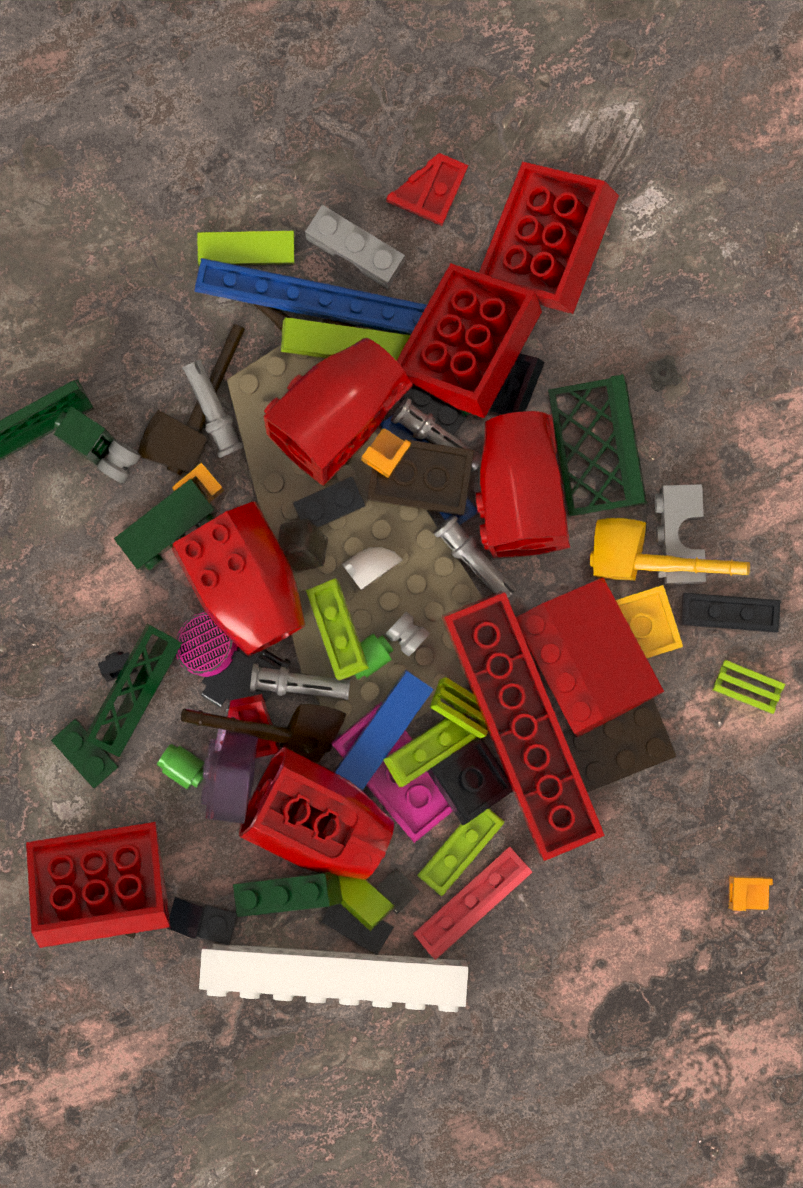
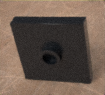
(470, 780)

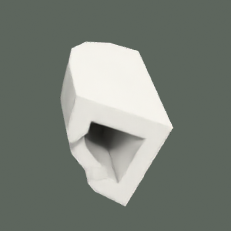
(370, 565)

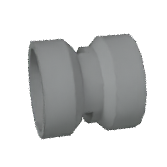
(118, 461)
(407, 634)

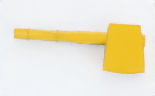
(620, 556)

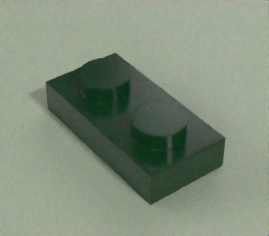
(87, 758)

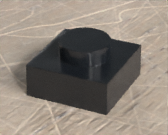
(113, 665)

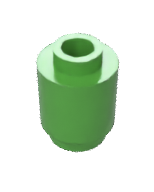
(376, 654)
(182, 766)

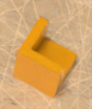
(385, 452)
(205, 481)
(749, 892)

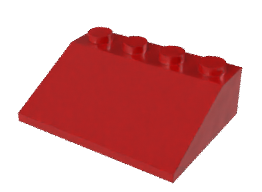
(550, 234)
(469, 338)
(589, 656)
(96, 885)

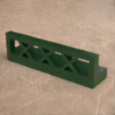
(138, 694)

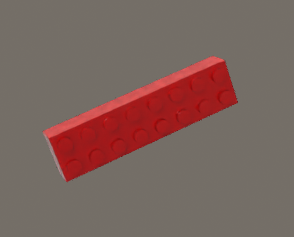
(523, 725)

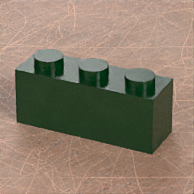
(83, 435)
(164, 524)
(286, 893)

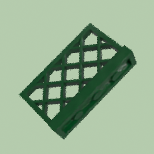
(39, 417)
(625, 441)

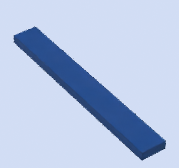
(308, 297)

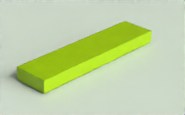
(328, 339)

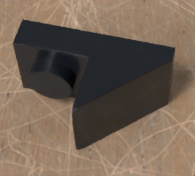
(202, 920)

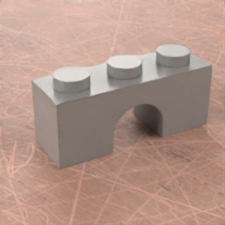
(356, 245)
(677, 505)

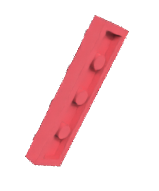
(472, 903)

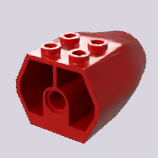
(335, 408)
(521, 487)
(242, 578)
(316, 819)

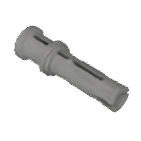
(218, 422)
(425, 428)
(465, 547)
(283, 681)

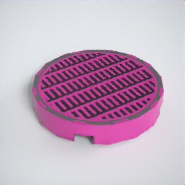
(204, 646)

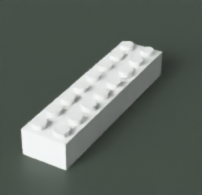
(333, 975)

